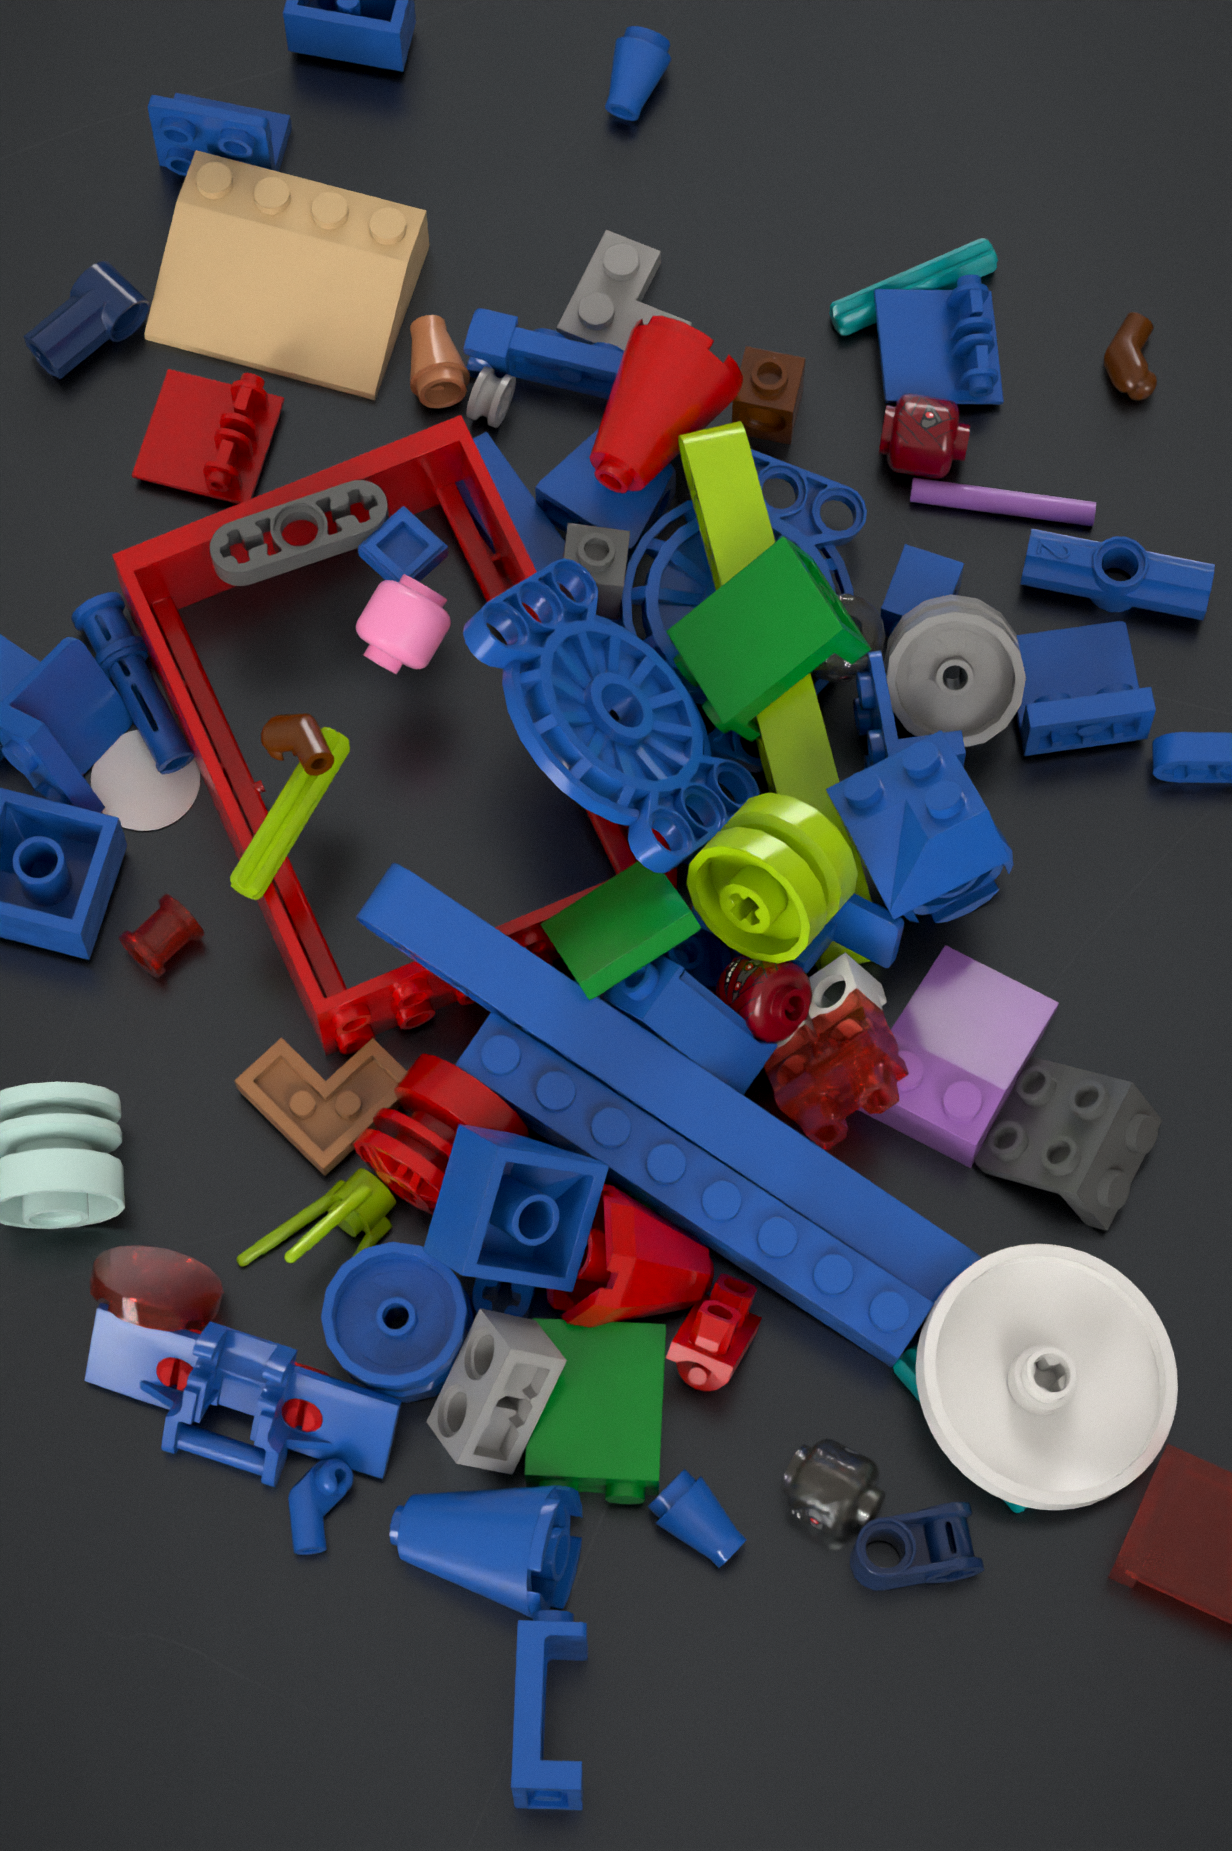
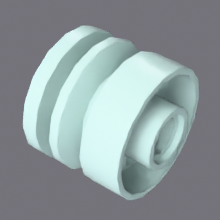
(58, 1156)

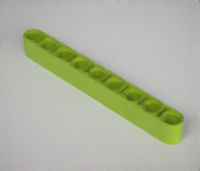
(734, 533)

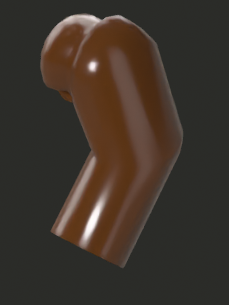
(1125, 361)
(300, 736)

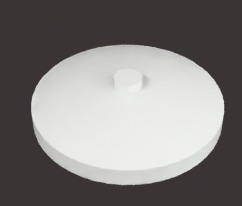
(1046, 1377)

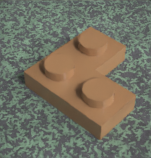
(321, 1114)

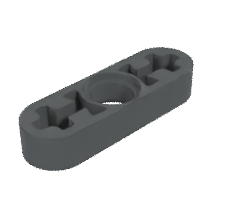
(250, 532)

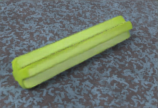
(285, 822)

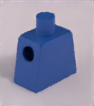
(576, 496)

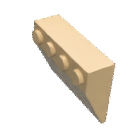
(287, 275)

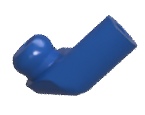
(312, 1499)

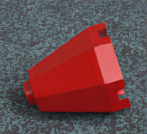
(634, 1266)

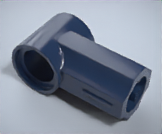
(98, 309)

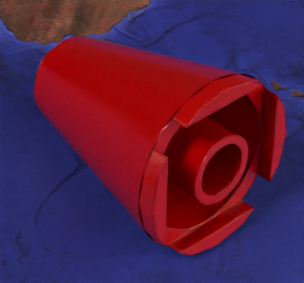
(661, 391)

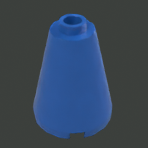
(495, 1542)

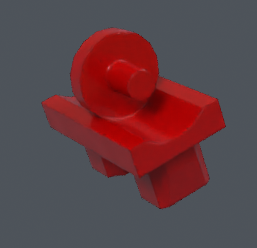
(715, 1334)

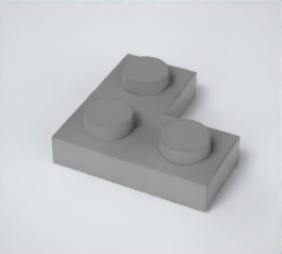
(612, 293)

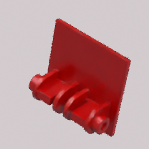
(209, 435)

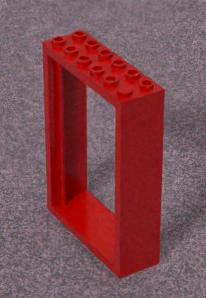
(179, 571)

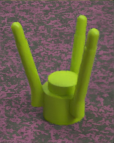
(350, 1204)

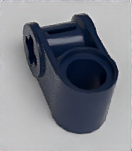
(930, 1543)

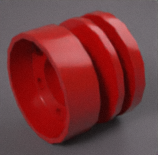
(415, 1150)

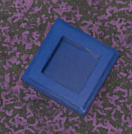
(402, 548)

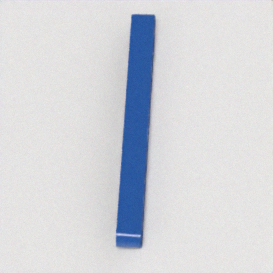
(659, 1080)

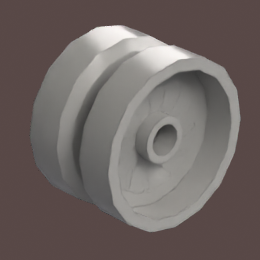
(948, 634)

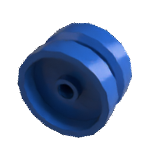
(375, 1290)

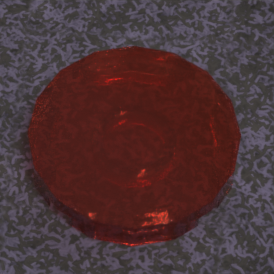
(155, 1287)

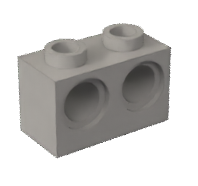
(496, 1391)

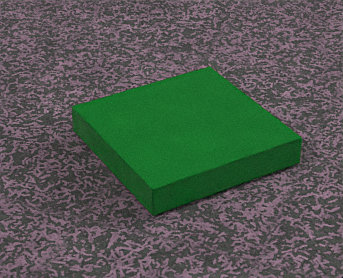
(620, 928)

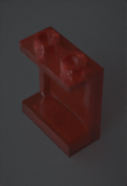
(1183, 1535)

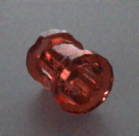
(161, 935)

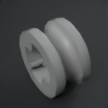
(491, 397)

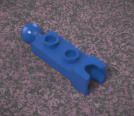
(539, 355)

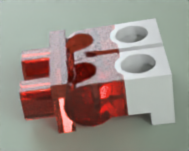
(838, 1056)

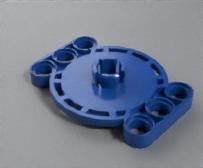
(683, 578)
(560, 705)

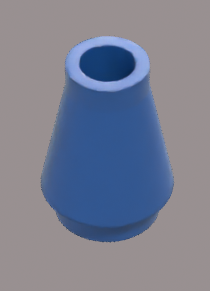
(636, 69)
(697, 1518)

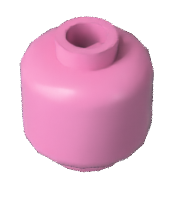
(403, 624)

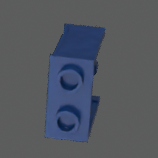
(691, 1021)

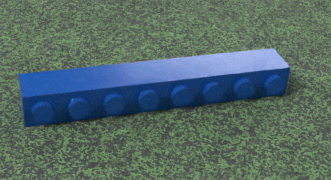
(697, 1191)

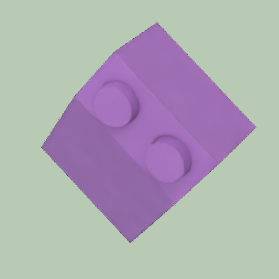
(963, 1050)

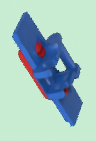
(289, 1401)

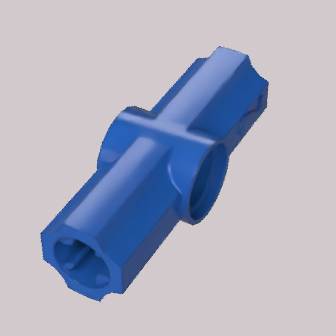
(1156, 580)

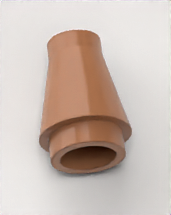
(436, 366)

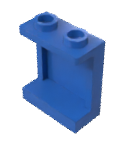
(538, 1781)

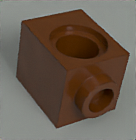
(769, 394)

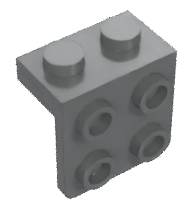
(1072, 1137)

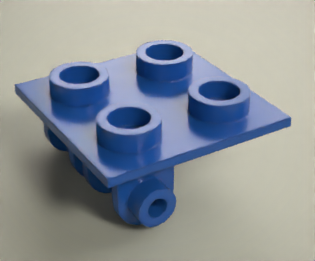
(939, 343)

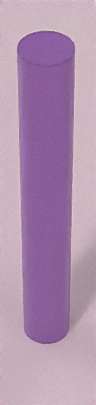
(1003, 501)

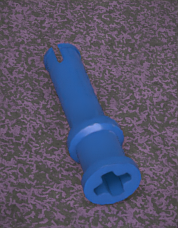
(123, 660)

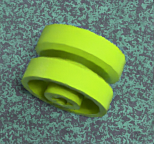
(772, 878)

